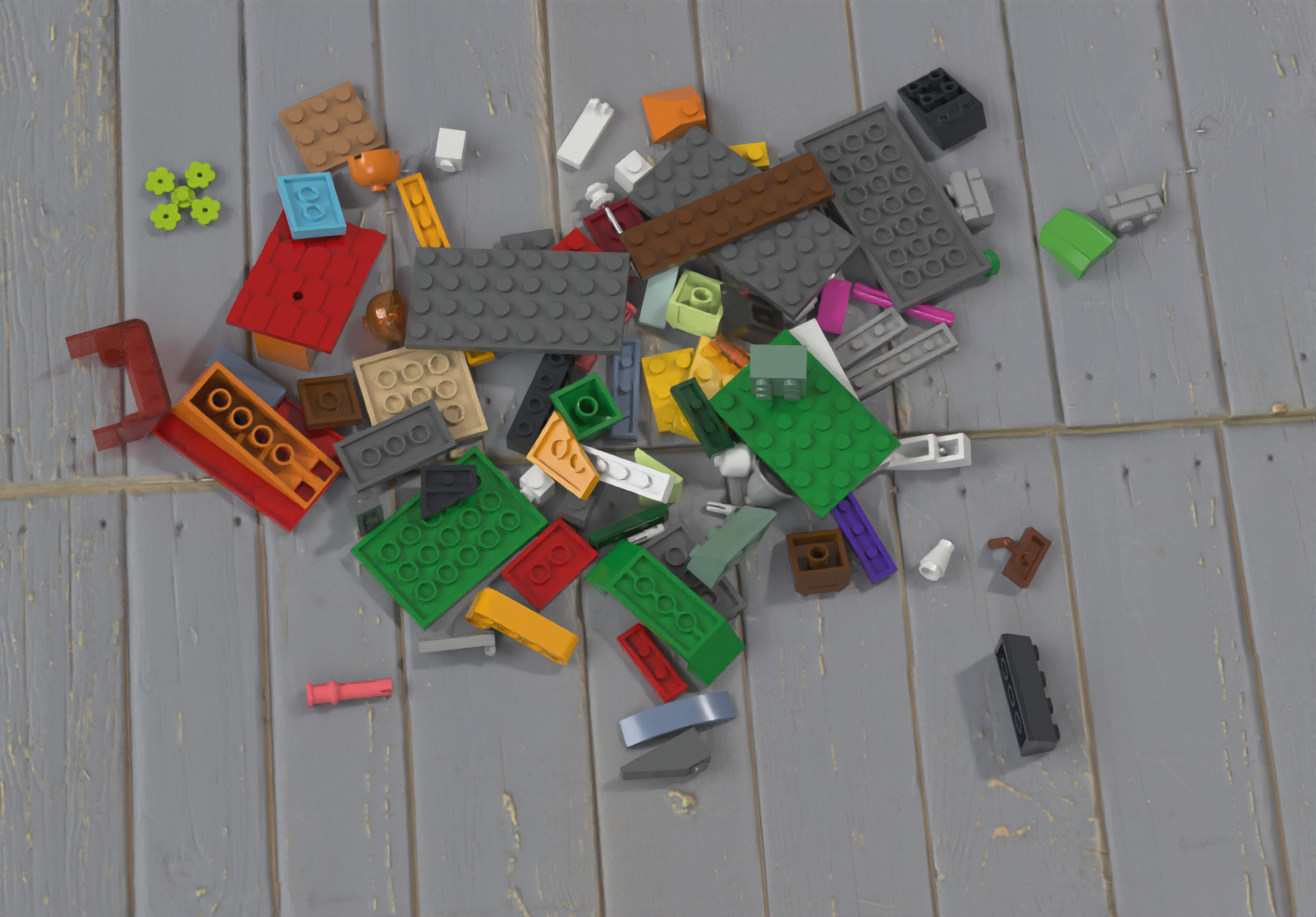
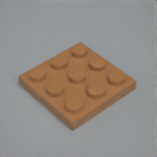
(330, 129)

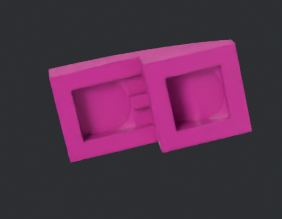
(833, 306)

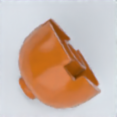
(375, 169)

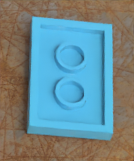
(311, 205)

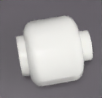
(736, 461)

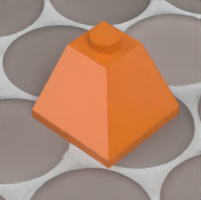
(673, 113)

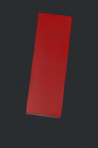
(652, 663)

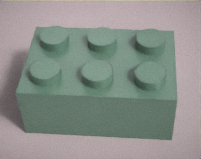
(778, 371)

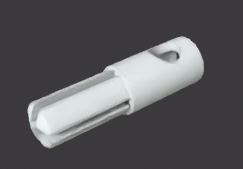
(727, 508)
(646, 535)

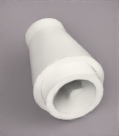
(936, 561)

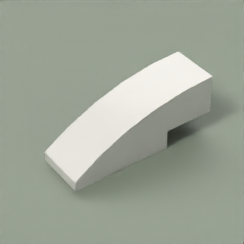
(931, 453)

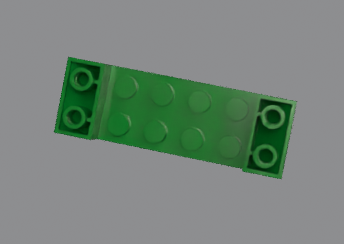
(667, 609)

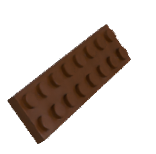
(726, 216)

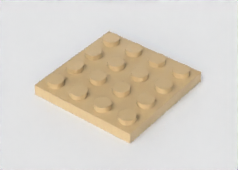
(409, 377)

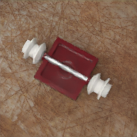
(610, 220)

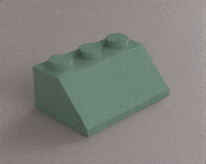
(729, 544)

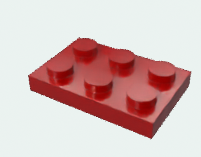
(549, 564)

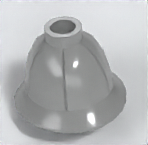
(766, 488)

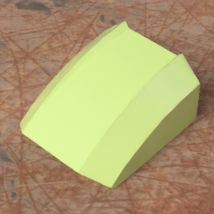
(696, 305)

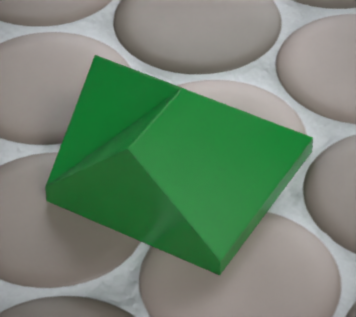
(587, 408)

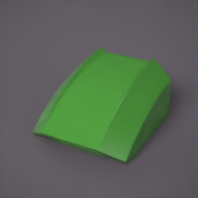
(1076, 241)

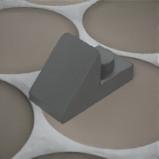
(365, 511)

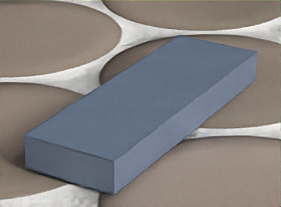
(255, 380)

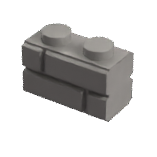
(970, 197)
(1131, 207)

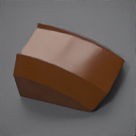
(818, 561)

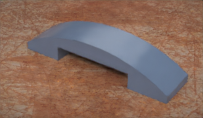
(675, 717)

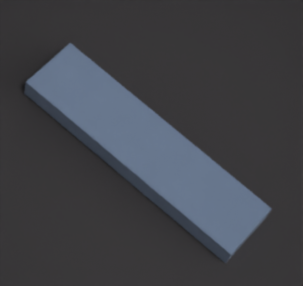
(626, 390)

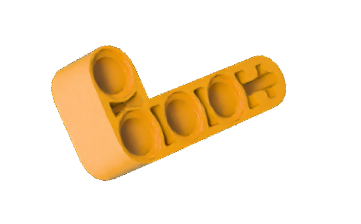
(522, 624)

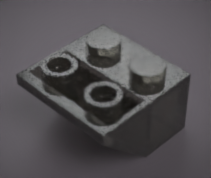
(749, 316)

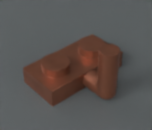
(1025, 555)

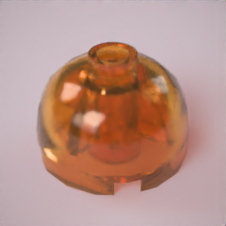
(386, 317)

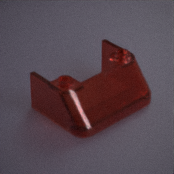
(130, 346)

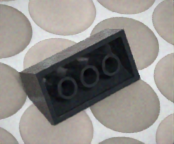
(1026, 694)

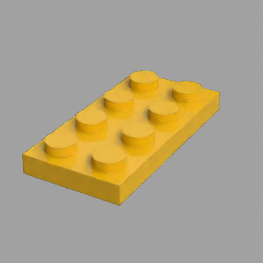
(712, 374)

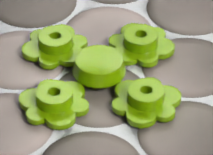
(182, 196)

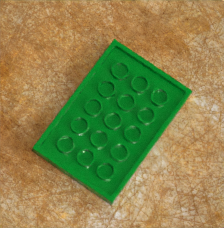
(814, 443)
(443, 558)

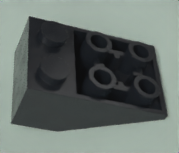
(943, 108)

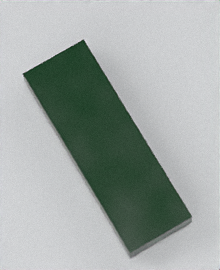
(702, 417)
(629, 526)

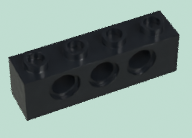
(537, 405)

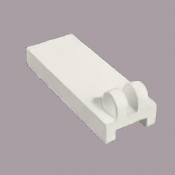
(585, 133)

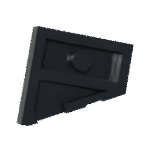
(446, 486)

